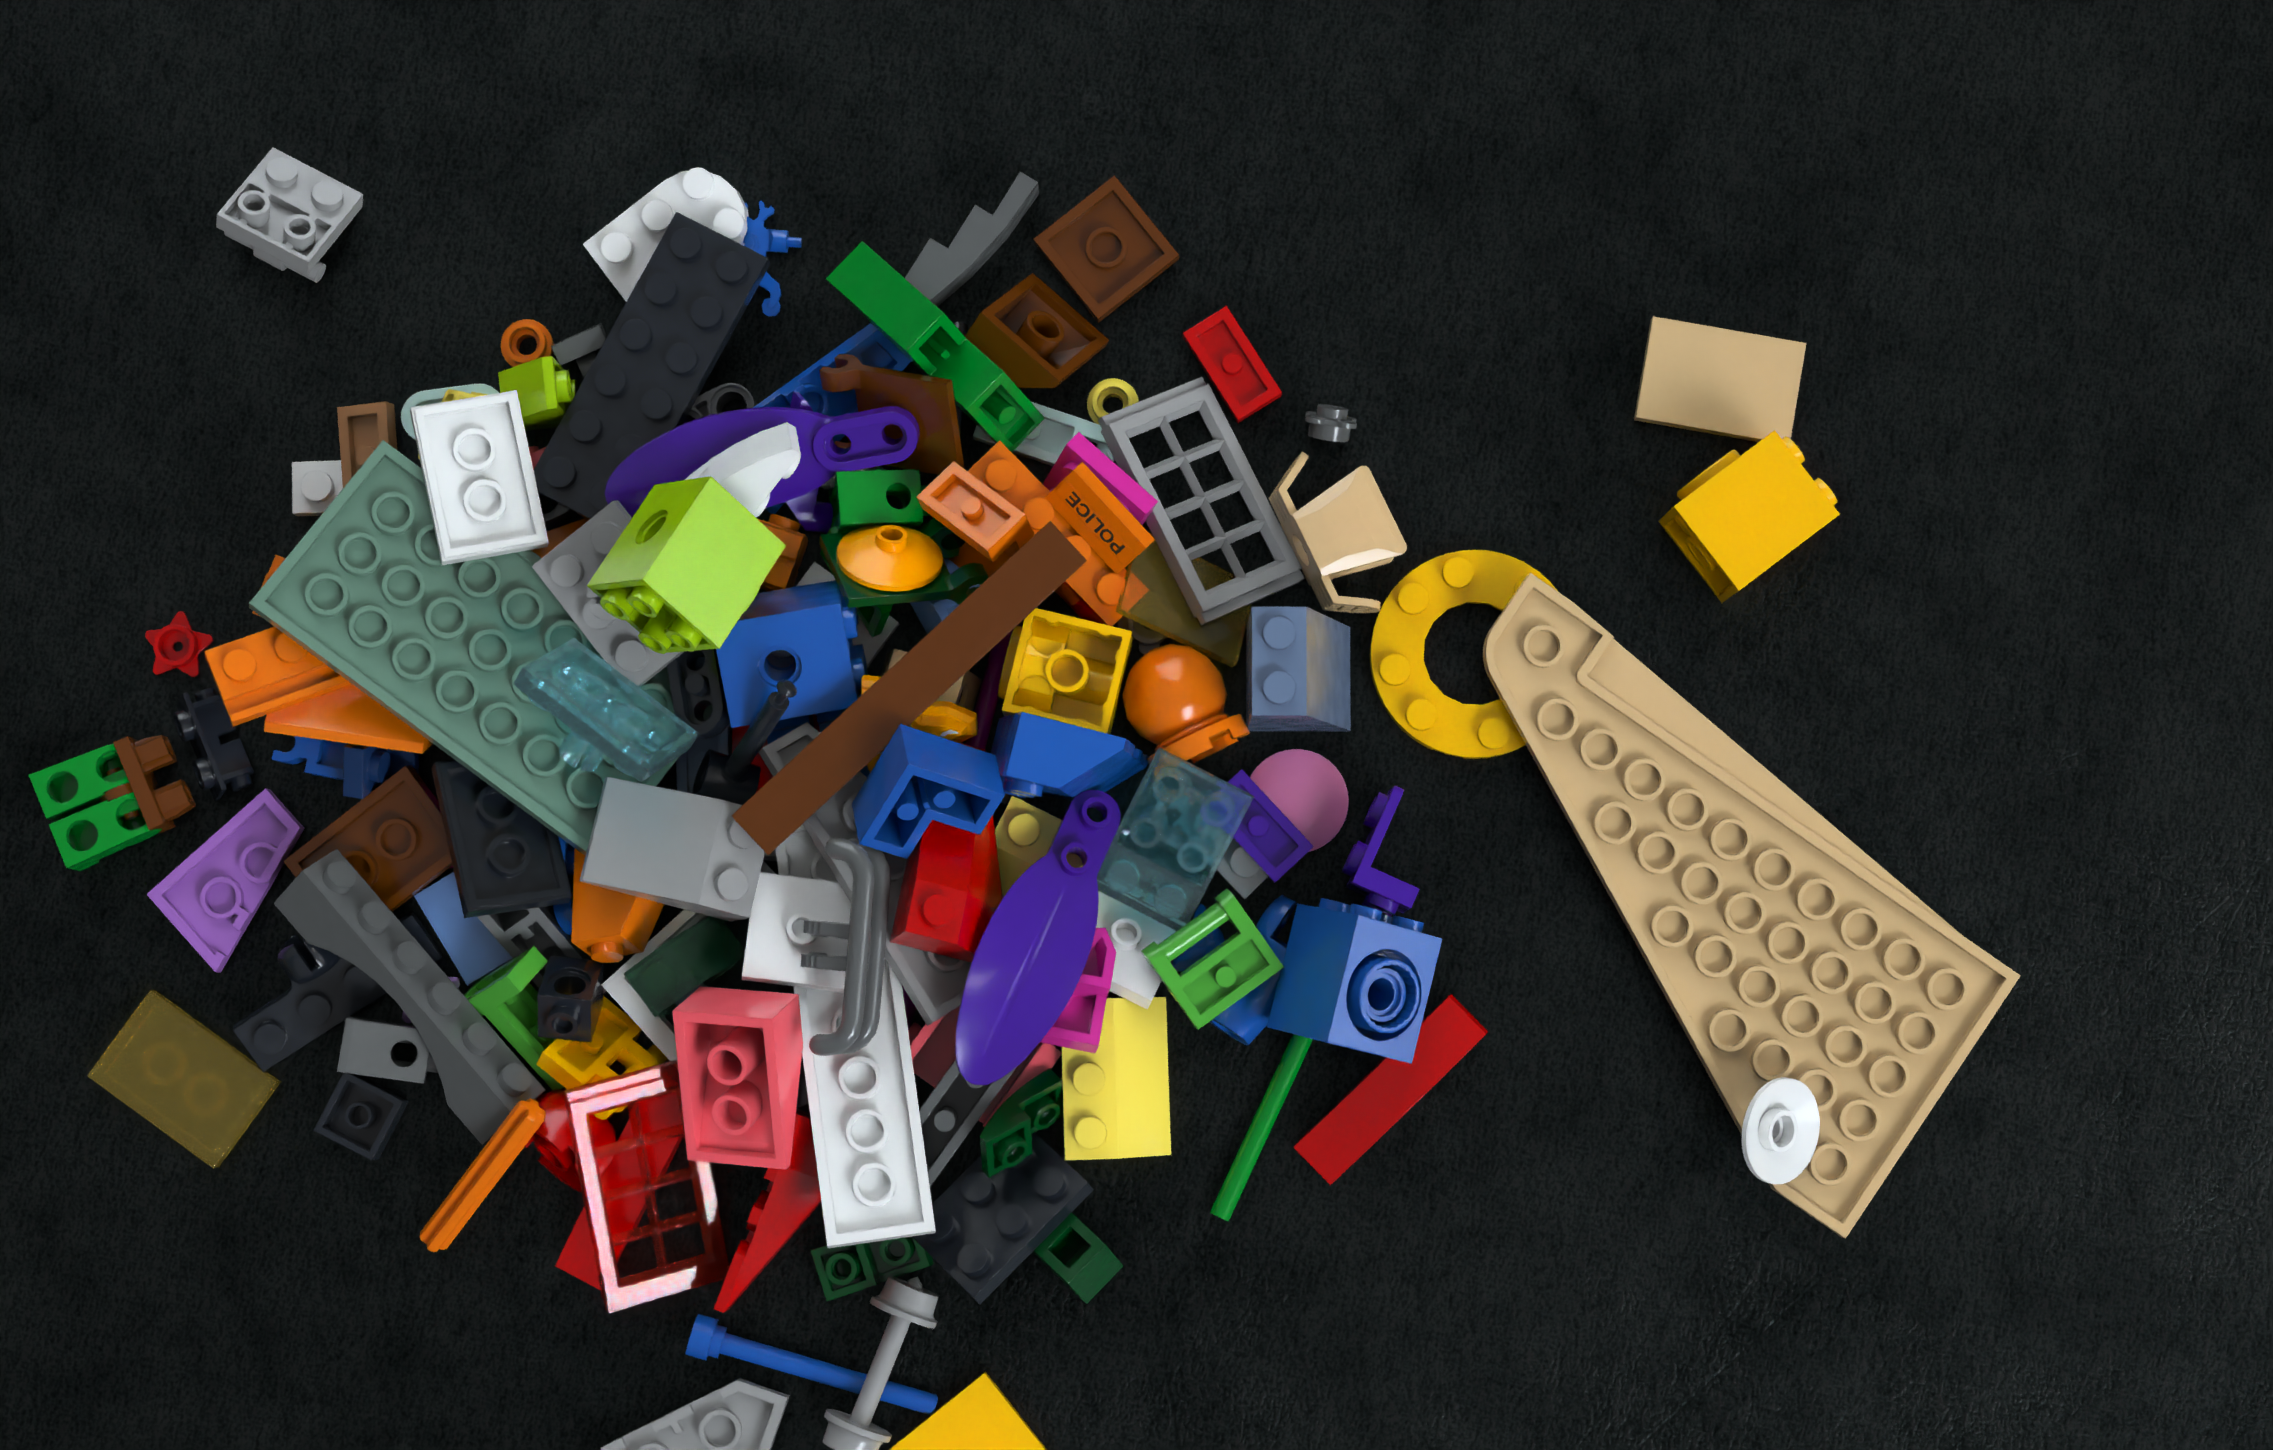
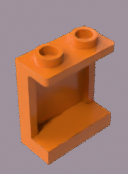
(978, 515)

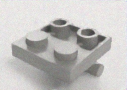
(289, 214)

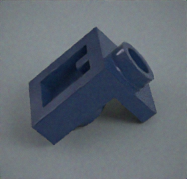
(369, 767)

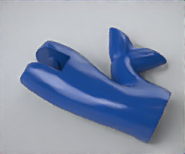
(1251, 1013)

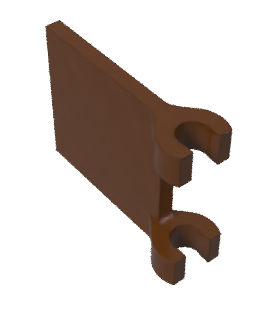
(924, 396)

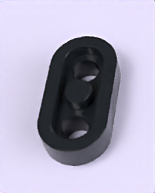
(697, 689)

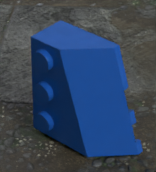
(1060, 758)

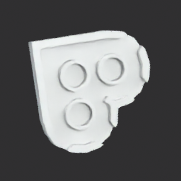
(631, 238)

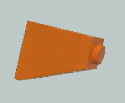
(608, 921)

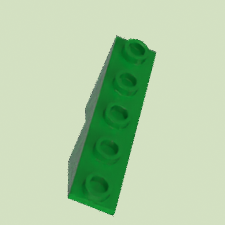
(936, 346)

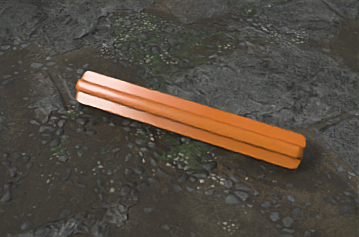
(482, 1175)

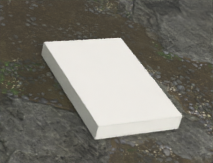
(479, 477)

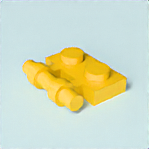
(586, 1062)

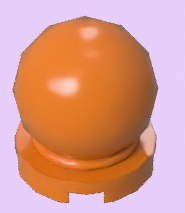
(1179, 703)

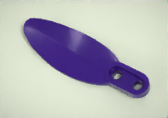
(692, 444)
(1034, 947)

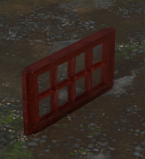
(666, 1278)

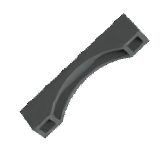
(345, 916)

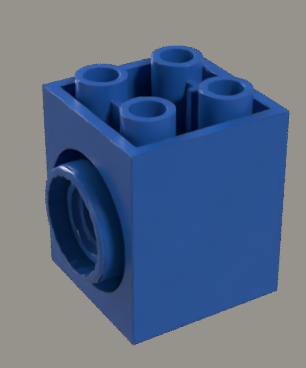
(811, 626)
(1355, 979)

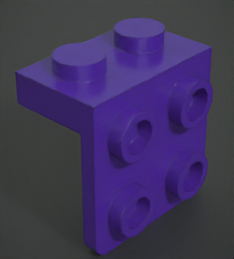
(1379, 888)

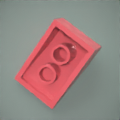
(739, 1075)

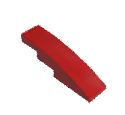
(1390, 1091)
(624, 1214)

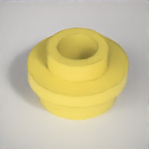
(1105, 390)

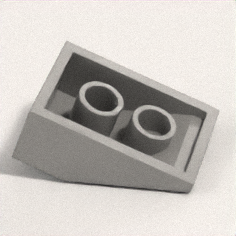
(673, 850)

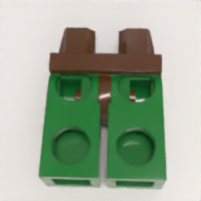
(127, 794)

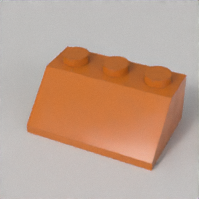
(347, 718)

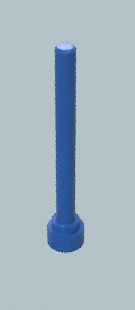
(711, 1340)

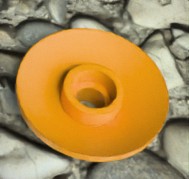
(889, 557)

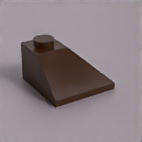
(1035, 335)

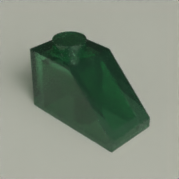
(685, 964)

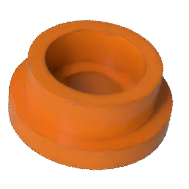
(517, 333)

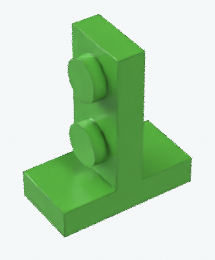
(513, 1007)

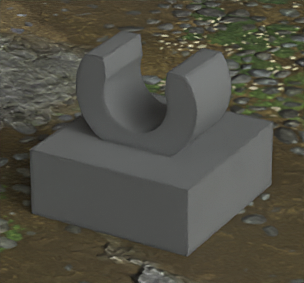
(581, 347)

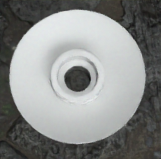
(1780, 1130)

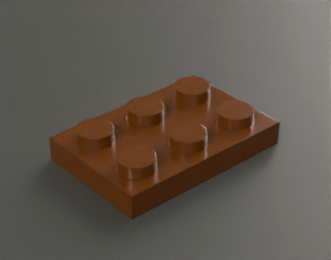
(388, 837)

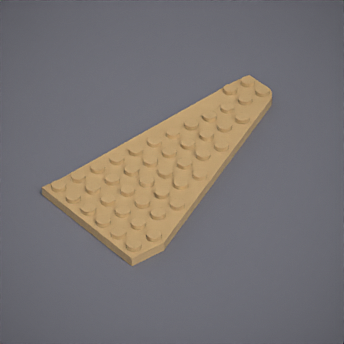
(1747, 903)

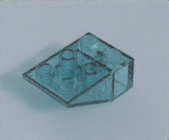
(1172, 840)

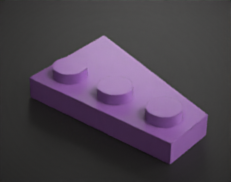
(228, 877)

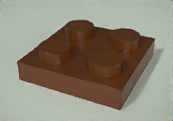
(1106, 249)

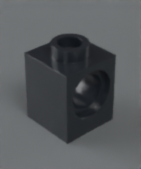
(570, 999)

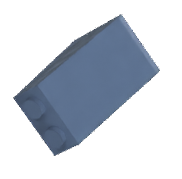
(1297, 671)

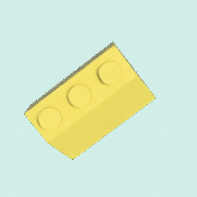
(1120, 1094)

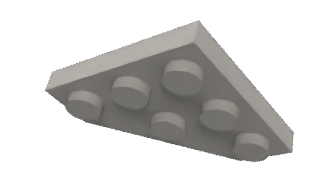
(727, 1419)

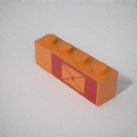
(1091, 589)

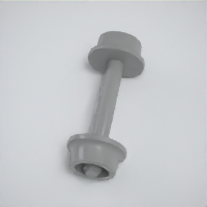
(906, 1303)

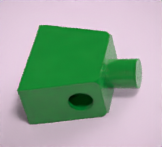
(861, 499)

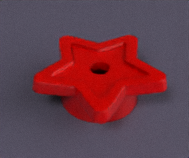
(165, 639)

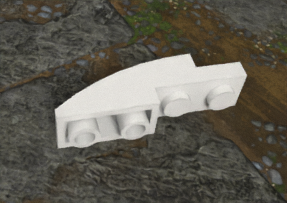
(755, 466)

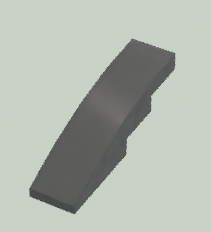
(944, 270)

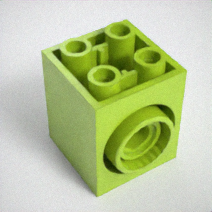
(686, 566)

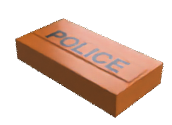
(1099, 518)

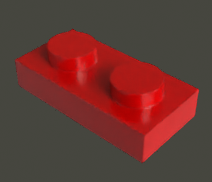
(1232, 364)

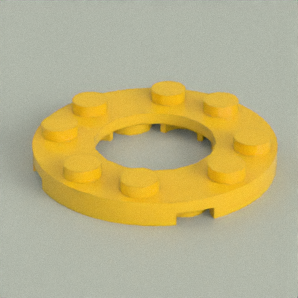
(1399, 643)

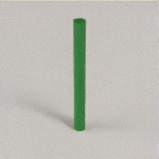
(1260, 1126)

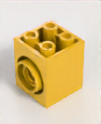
(1748, 513)
(1065, 670)

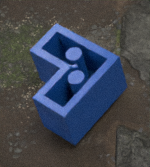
(925, 781)

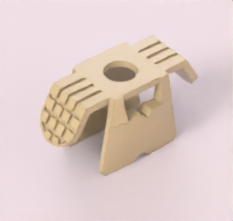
(1341, 533)

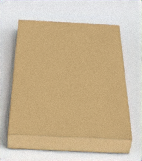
(1719, 380)

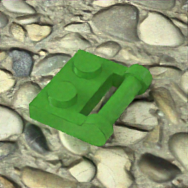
(1221, 974)

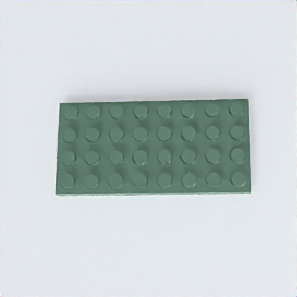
(441, 640)

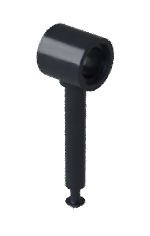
(734, 775)

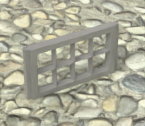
(1245, 587)

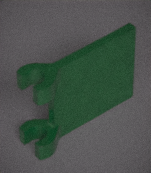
(946, 586)

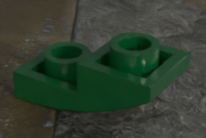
(1008, 1132)
(866, 1264)

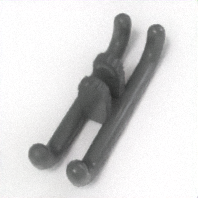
(865, 948)

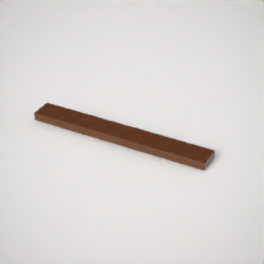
(909, 688)

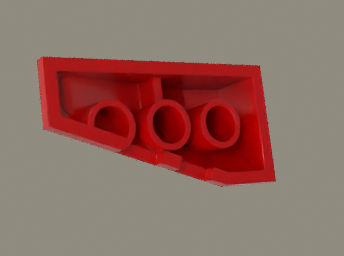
(948, 891)
(776, 1214)

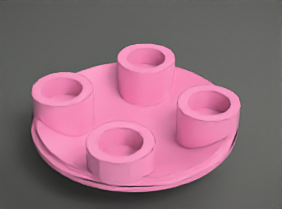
(1306, 792)

